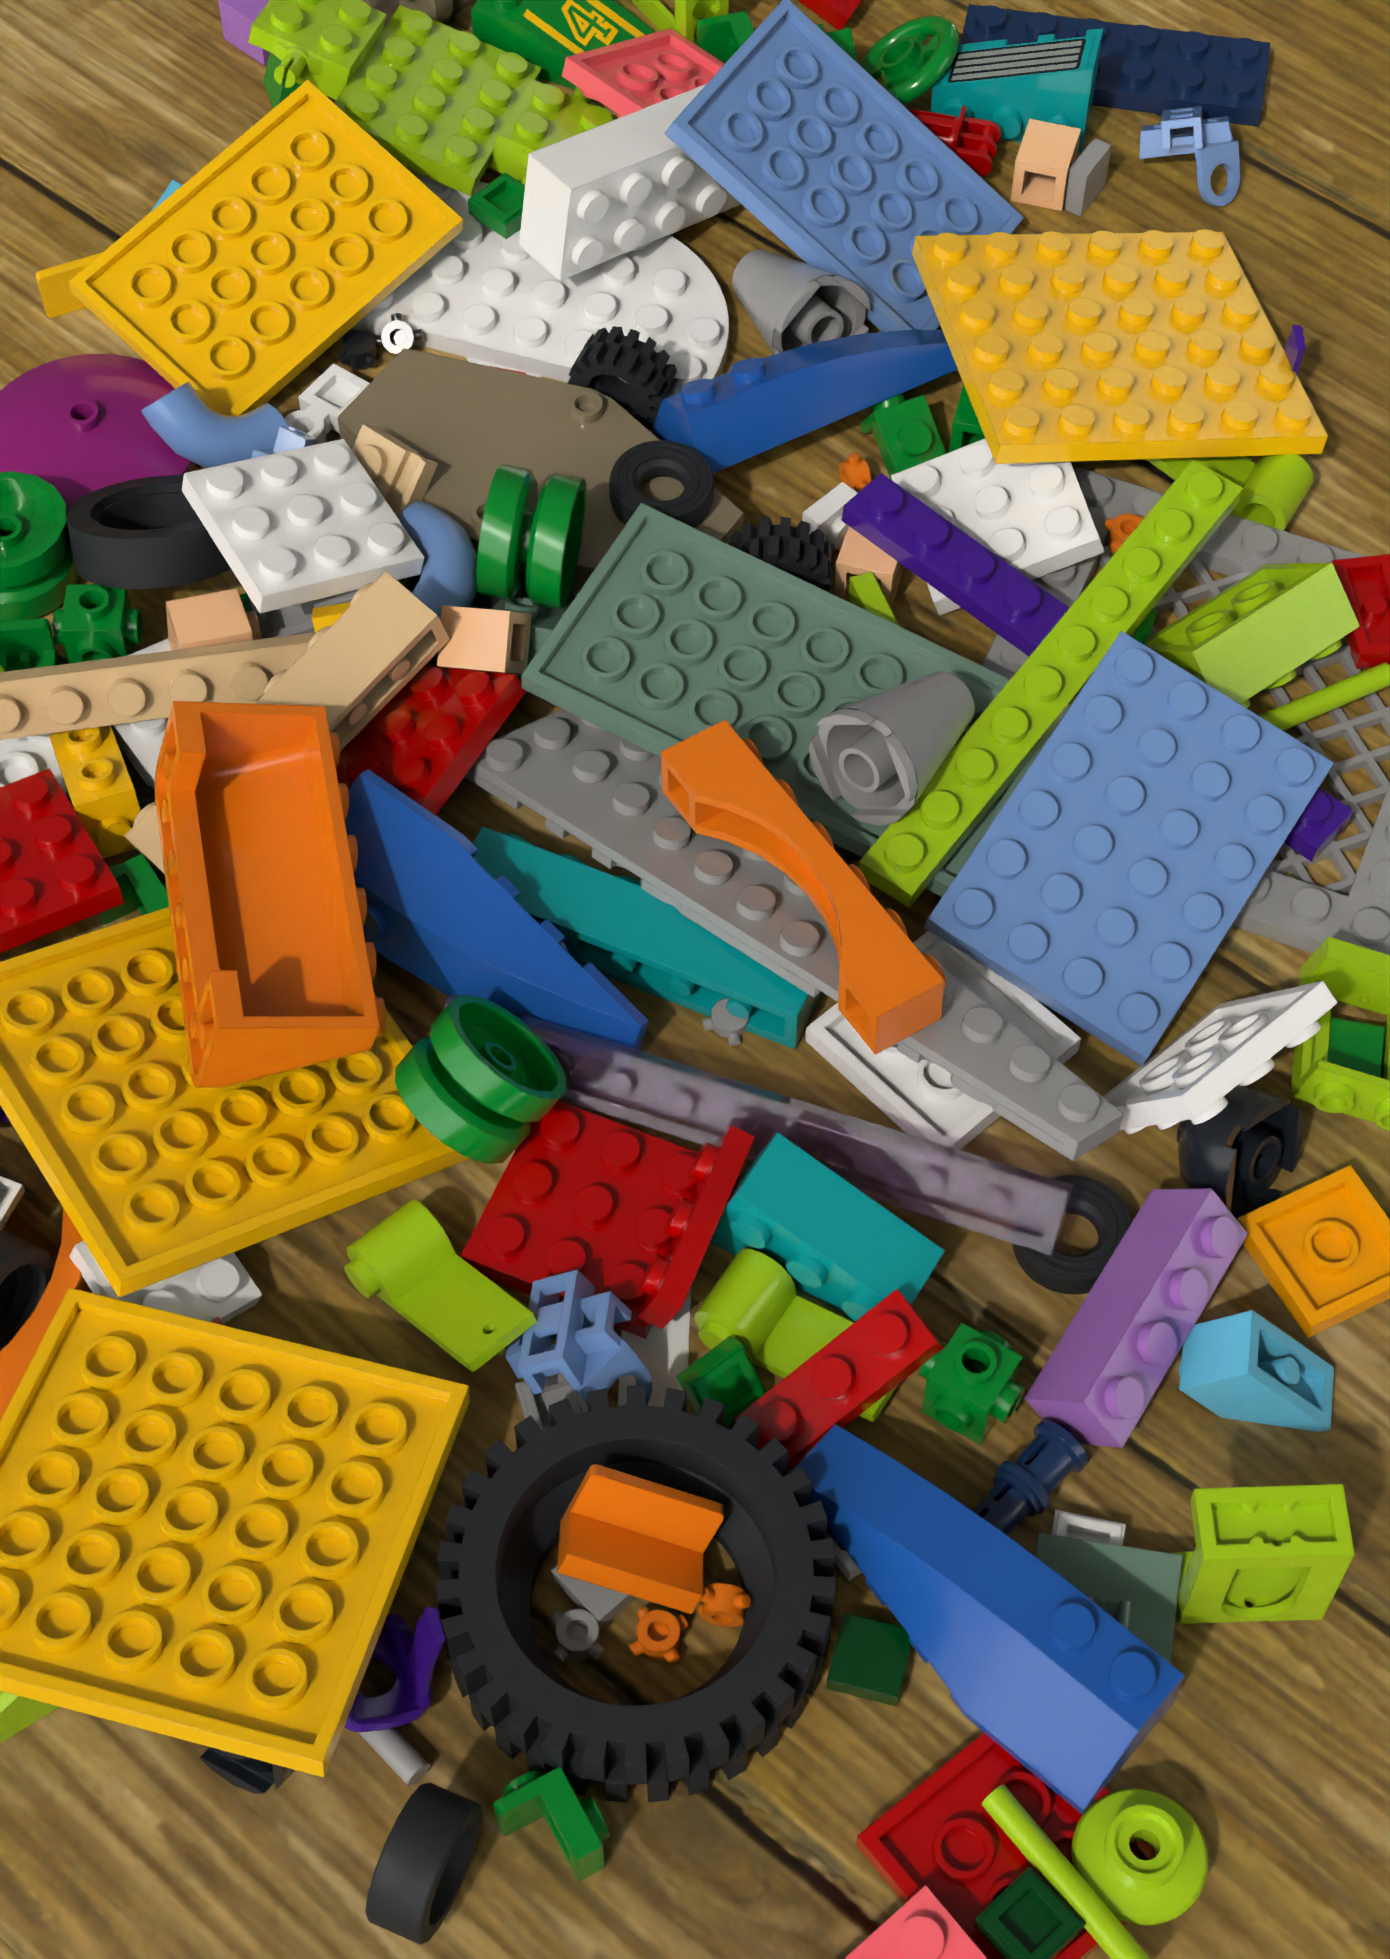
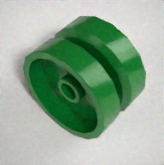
(531, 536)
(33, 547)
(480, 1079)

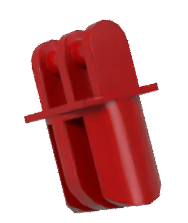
(967, 137)

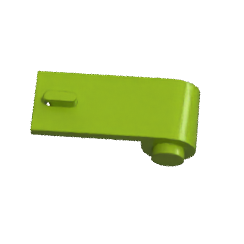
(1270, 487)
(424, 1280)
(761, 1310)

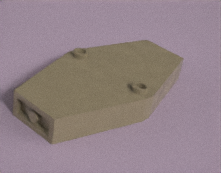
(487, 416)

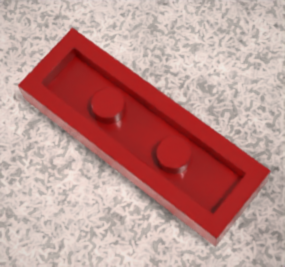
(693, 1225)
(844, 1377)

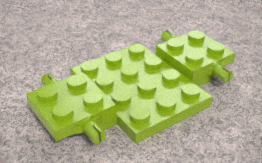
(423, 87)

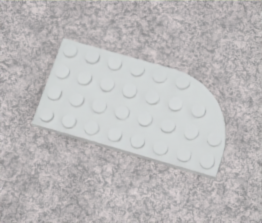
(506, 309)

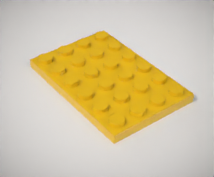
(267, 255)

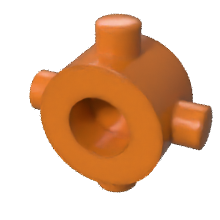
(855, 472)
(1121, 529)
(724, 1605)
(658, 1635)

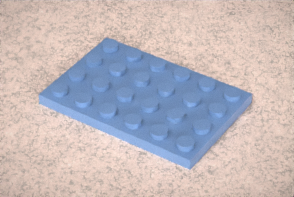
(835, 164)
(1129, 847)

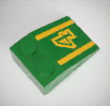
(553, 29)

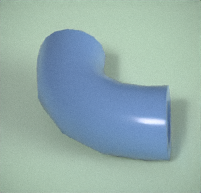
(207, 436)
(448, 554)

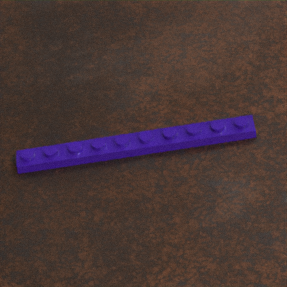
(1009, 603)

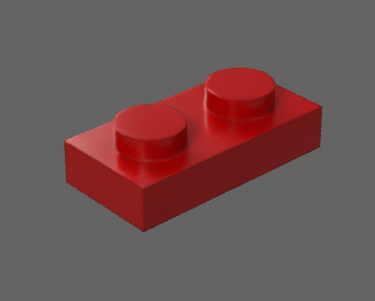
(1368, 591)

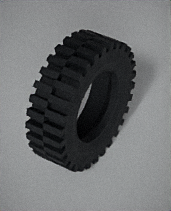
(514, 1525)

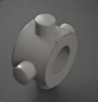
(725, 1023)
(576, 1635)

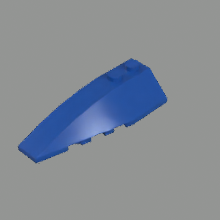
(797, 392)
(465, 930)
(997, 1624)

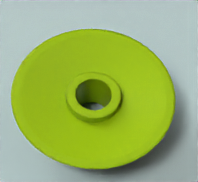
(1132, 1887)

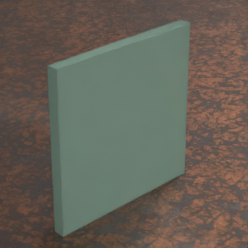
(1126, 1582)

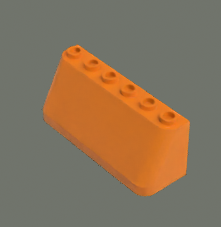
(263, 891)

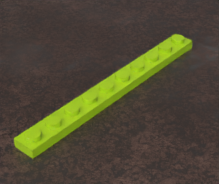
(1048, 683)

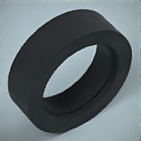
(141, 536)

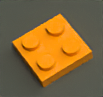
(1323, 1250)

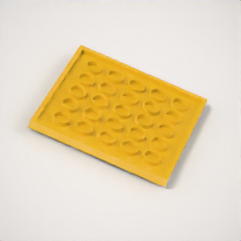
(1114, 347)
(171, 1169)
(208, 1525)

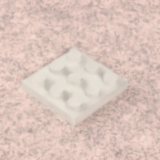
(1016, 510)
(301, 524)
(1217, 1054)
(921, 1093)

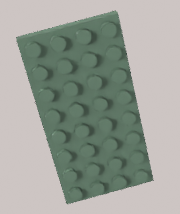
(703, 634)

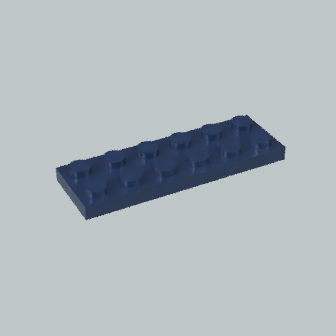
(1147, 65)

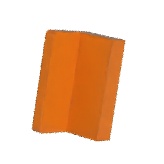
(638, 1538)

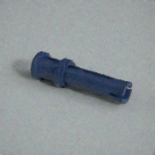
(1024, 1485)

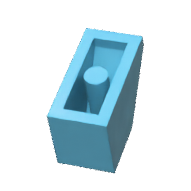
(1256, 1374)

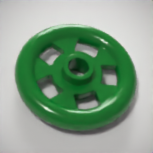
(906, 62)

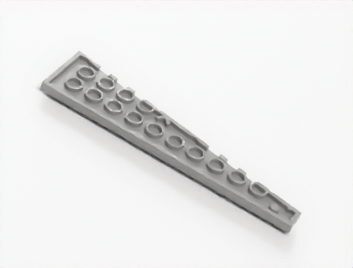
(615, 803)

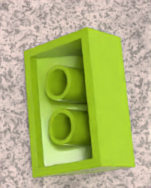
(1260, 629)

